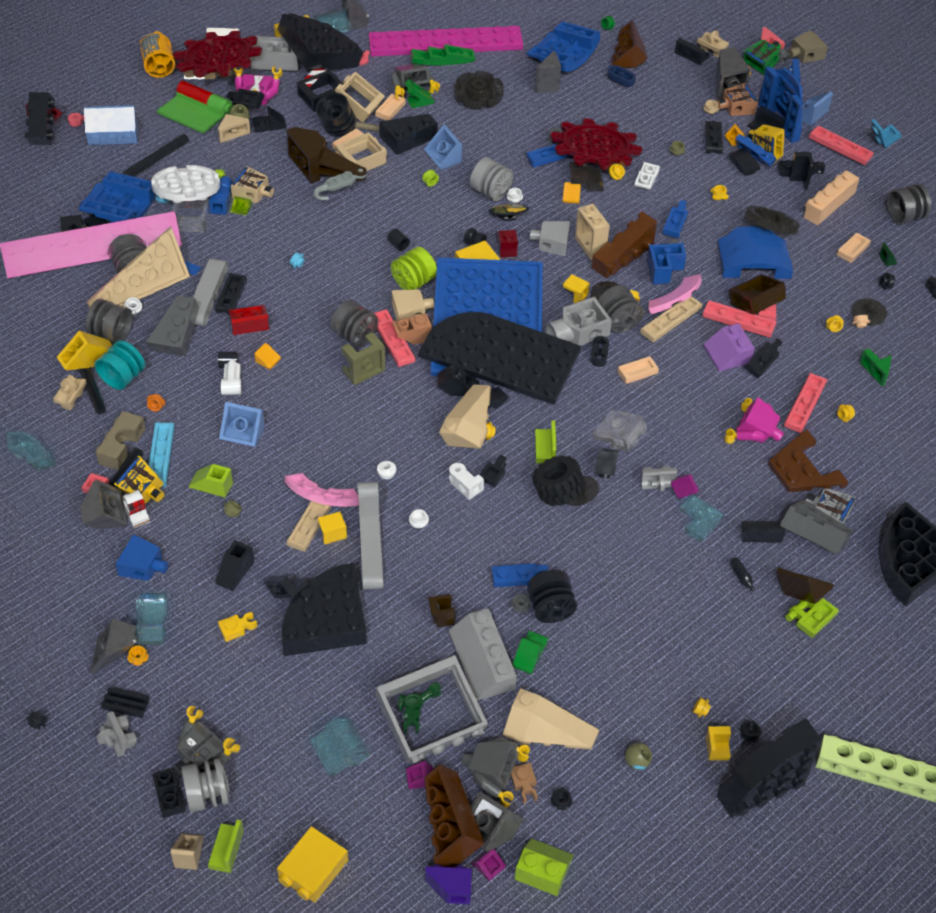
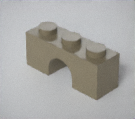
(125, 428)

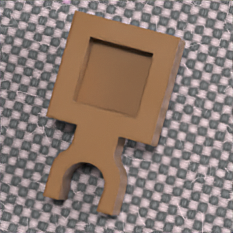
(524, 779)

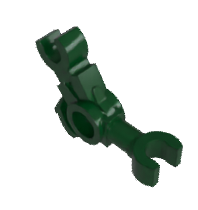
(413, 704)

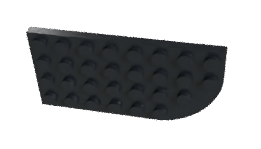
(503, 353)

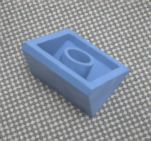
(816, 107)
(444, 148)
(242, 424)

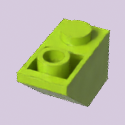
(213, 480)

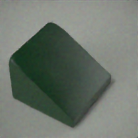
(887, 256)

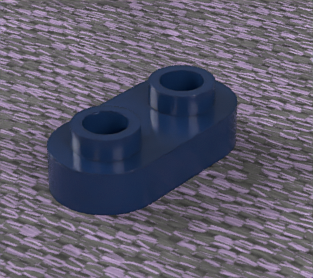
(621, 75)

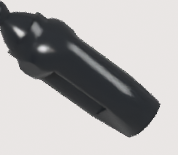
(741, 572)

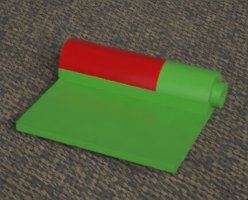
(196, 107)

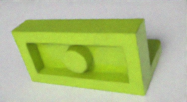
(545, 443)
(226, 847)

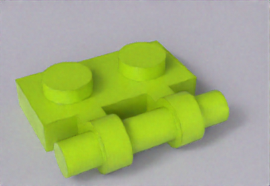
(815, 619)

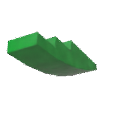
(447, 56)

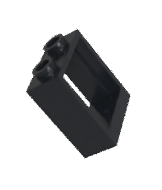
(307, 93)

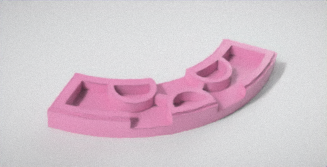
(680, 294)
(334, 497)

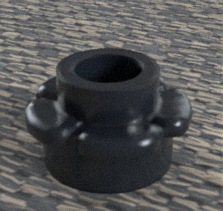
(887, 280)
(36, 720)
(753, 727)
(561, 794)

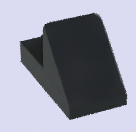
(272, 121)

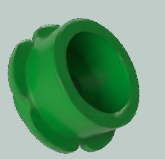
(607, 22)

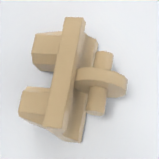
(713, 42)
(69, 391)

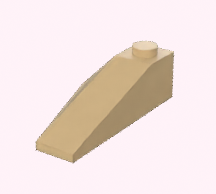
(467, 421)
(543, 722)

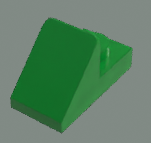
(418, 95)
(877, 368)
(529, 652)

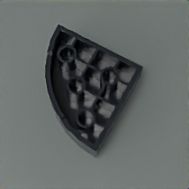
(318, 43)
(909, 554)
(325, 614)
(771, 770)

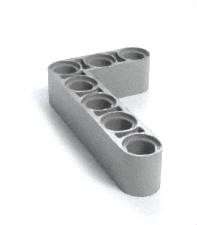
(370, 535)

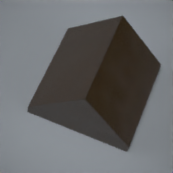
(803, 586)

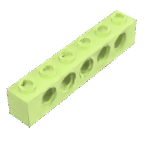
(872, 770)

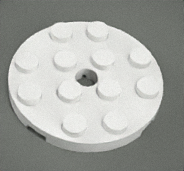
(185, 183)

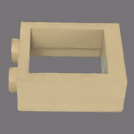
(366, 90)
(359, 144)
(587, 220)

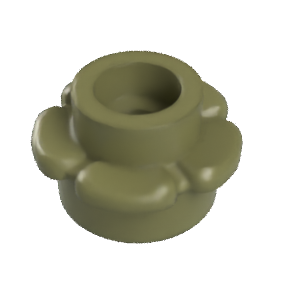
(677, 148)
(232, 509)

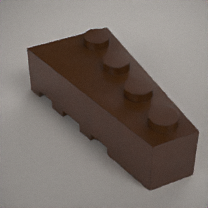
(625, 246)
(452, 818)

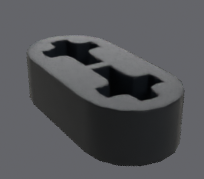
(596, 350)

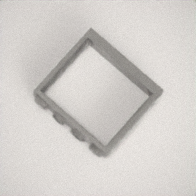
(419, 677)

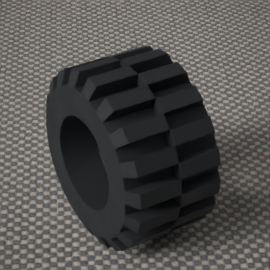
(558, 480)

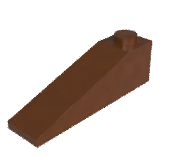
(630, 49)

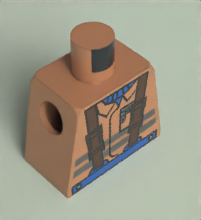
(738, 101)

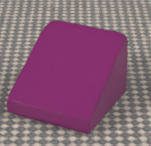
(684, 486)
(416, 774)
(488, 864)

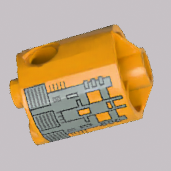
(157, 54)

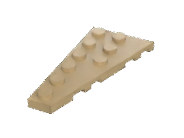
(149, 272)

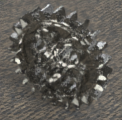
(772, 220)

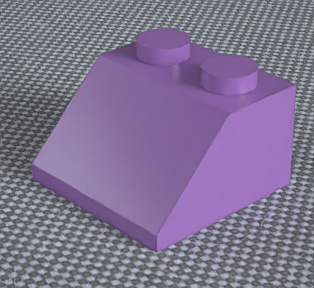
(729, 347)

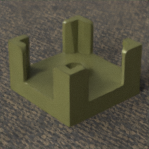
(365, 362)

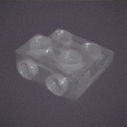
(621, 429)

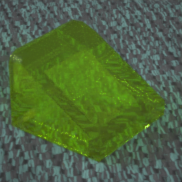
(241, 205)

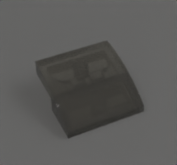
(586, 175)

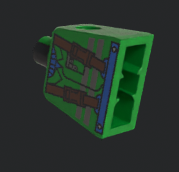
(762, 55)

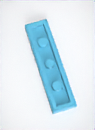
(161, 450)

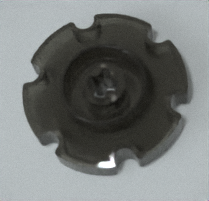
(478, 90)

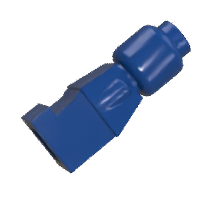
(220, 201)

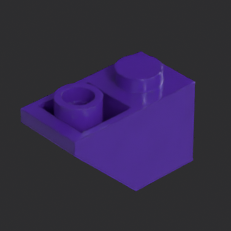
(450, 883)

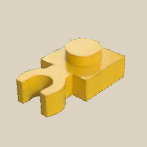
(235, 627)

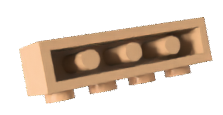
(831, 197)

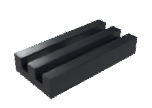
(126, 699)

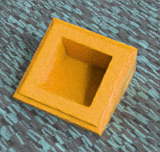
(571, 193)
(266, 356)

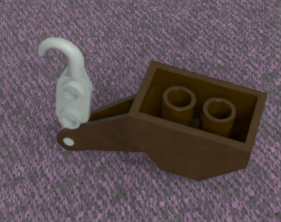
(313, 159)

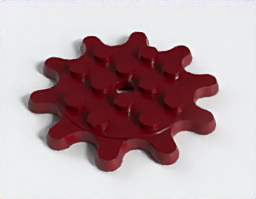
(217, 54)
(596, 143)

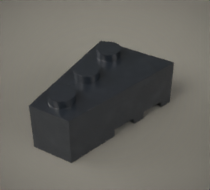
(40, 118)
(407, 132)

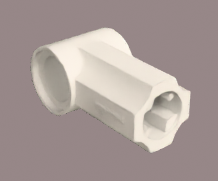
(231, 382)

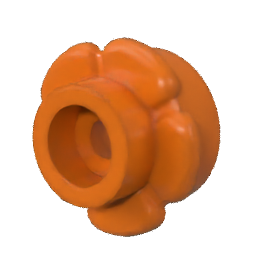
(155, 406)

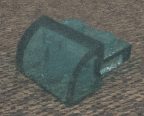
(336, 19)
(339, 746)

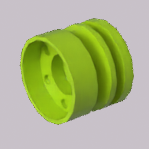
(414, 269)

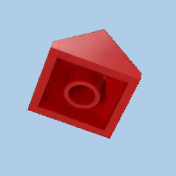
(249, 319)

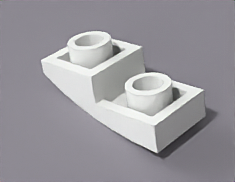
(647, 176)

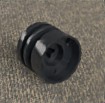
(336, 114)
(551, 596)

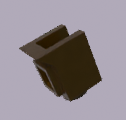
(441, 610)

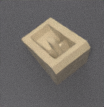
(233, 127)
(187, 851)

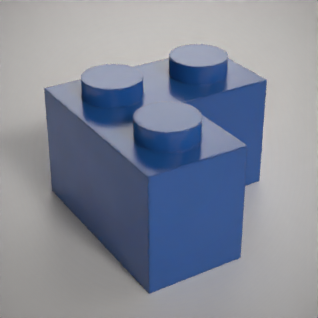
(664, 259)

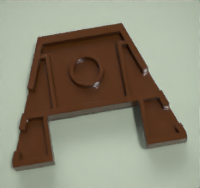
(798, 472)

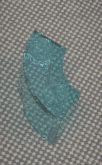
(26, 446)
(152, 611)

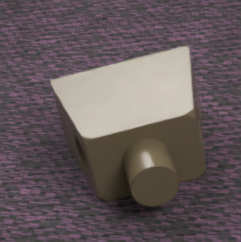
(808, 48)

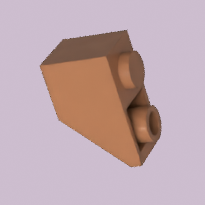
(413, 328)

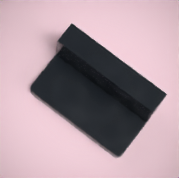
(690, 51)
(766, 117)
(802, 168)
(762, 531)
(284, 588)

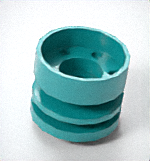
(119, 365)

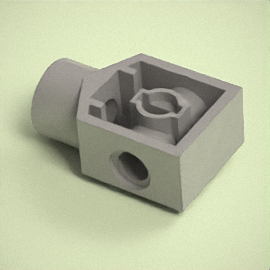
(581, 322)

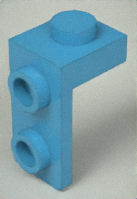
(885, 136)

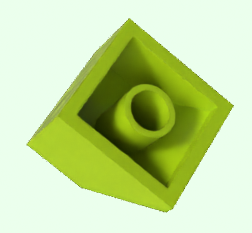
(543, 866)

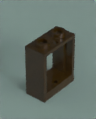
(757, 294)

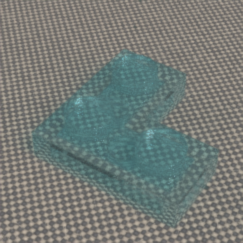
(704, 517)

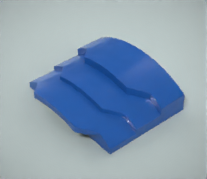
(570, 42)
(783, 94)
(119, 198)
(754, 249)

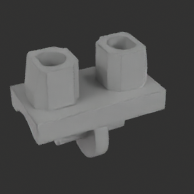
(657, 478)
(112, 734)

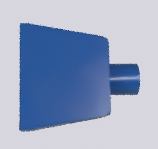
(140, 560)

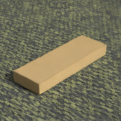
(307, 526)

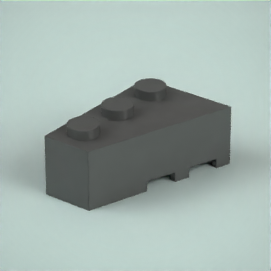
(175, 327)
(817, 526)

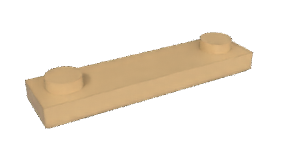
(670, 319)

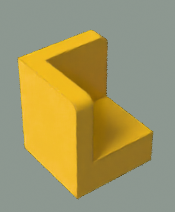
(578, 286)
(332, 527)
(718, 742)

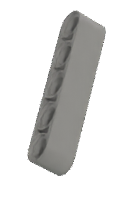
(209, 289)

